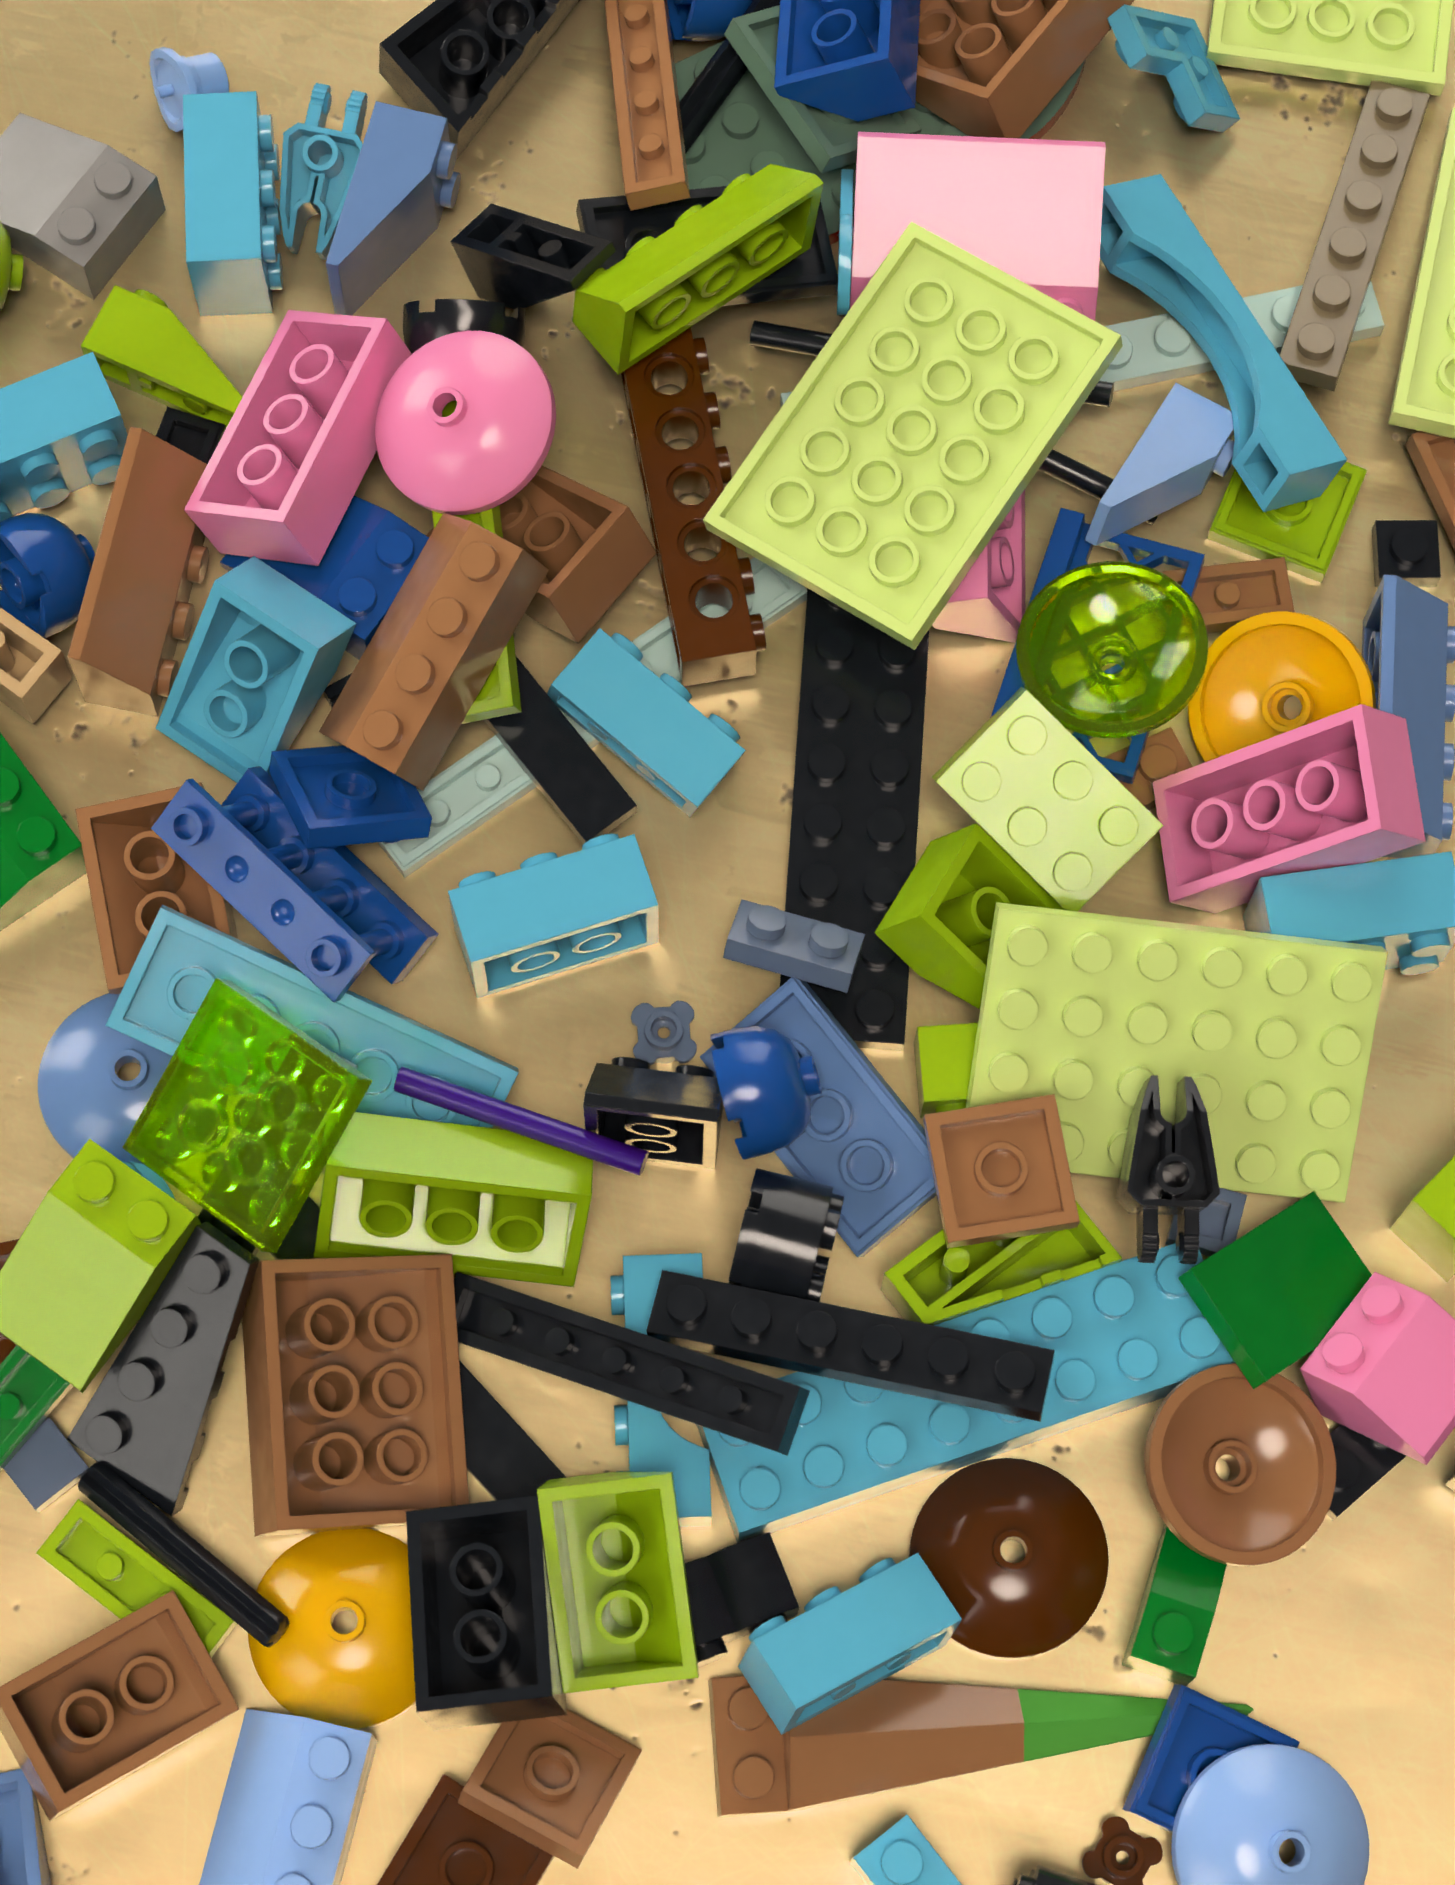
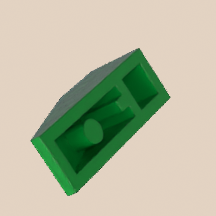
(1174, 1612)

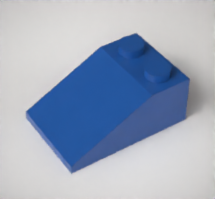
(359, 569)

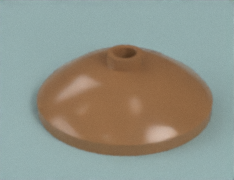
(1276, 1459)

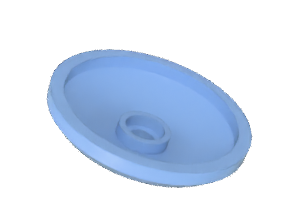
(1255, 1801)

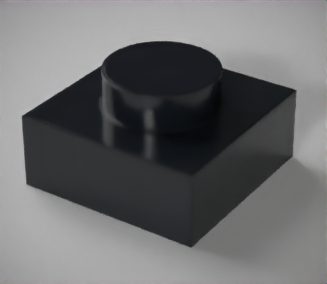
(1407, 551)

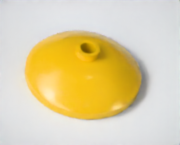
(1261, 666)
(333, 1676)

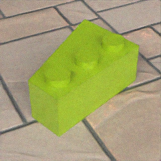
(950, 1282)

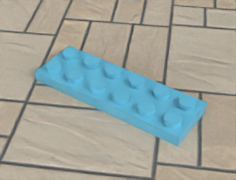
(187, 956)

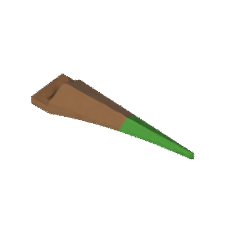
(903, 1738)

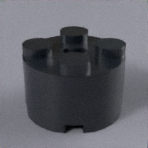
(783, 1234)

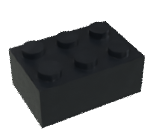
(482, 1615)

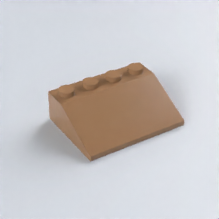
(1003, 61)
(353, 1392)

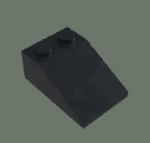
(656, 1110)

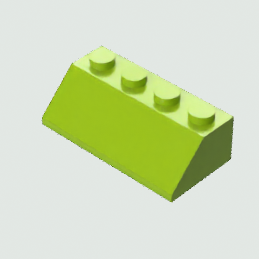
(698, 264)
(457, 1190)

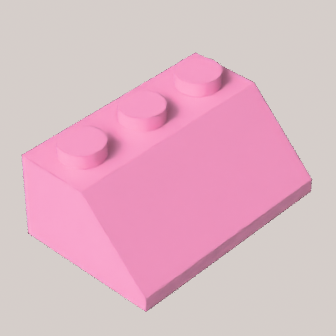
(993, 591)

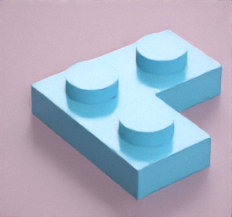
(1177, 50)

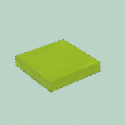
(1299, 532)

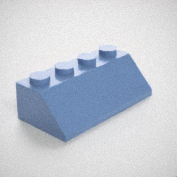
(1408, 655)

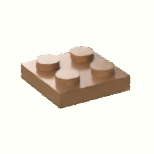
(1000, 1171)
(551, 1782)

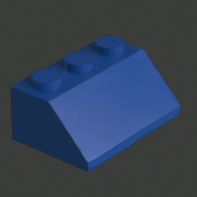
(849, 55)

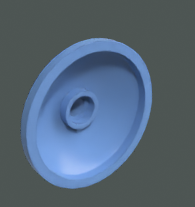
(81, 1081)

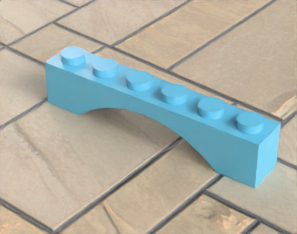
(1278, 435)

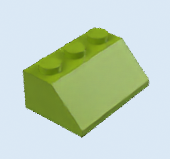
(617, 1580)

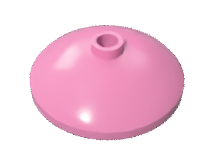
(488, 442)

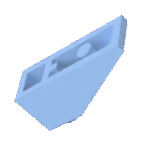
(1168, 464)

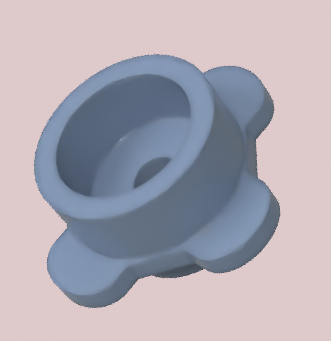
(676, 1046)

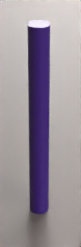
(521, 1121)

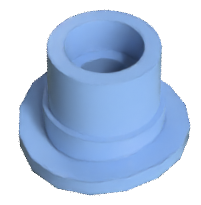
(182, 75)

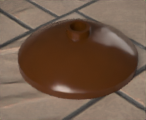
(1002, 1604)

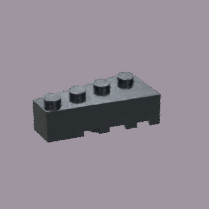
(467, 56)

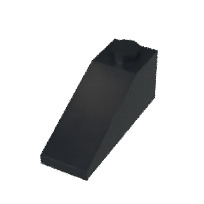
(526, 258)

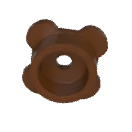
(1116, 1838)

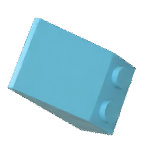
(253, 669)

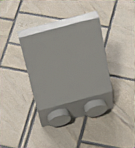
(73, 202)

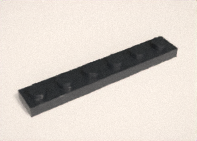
(851, 1345)
(628, 1364)

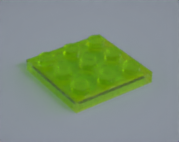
(246, 1115)

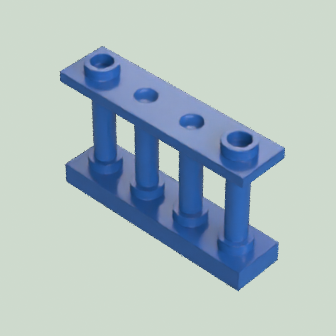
(309, 903)

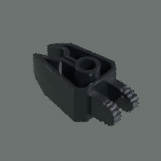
(1168, 1169)

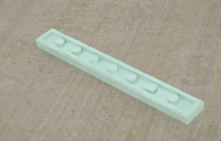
(493, 780)

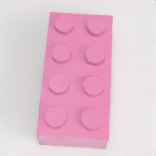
(298, 439)
(1287, 806)

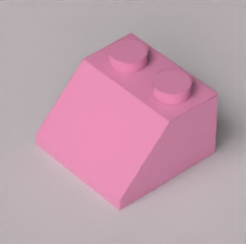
(1388, 1369)

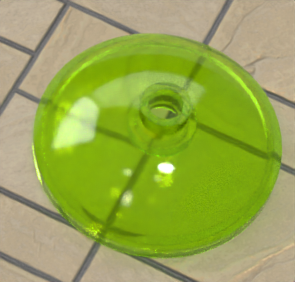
(1118, 617)

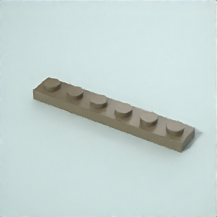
(1353, 234)

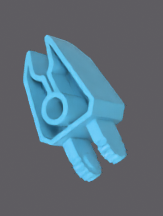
(319, 168)

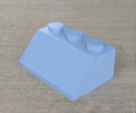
(289, 1802)

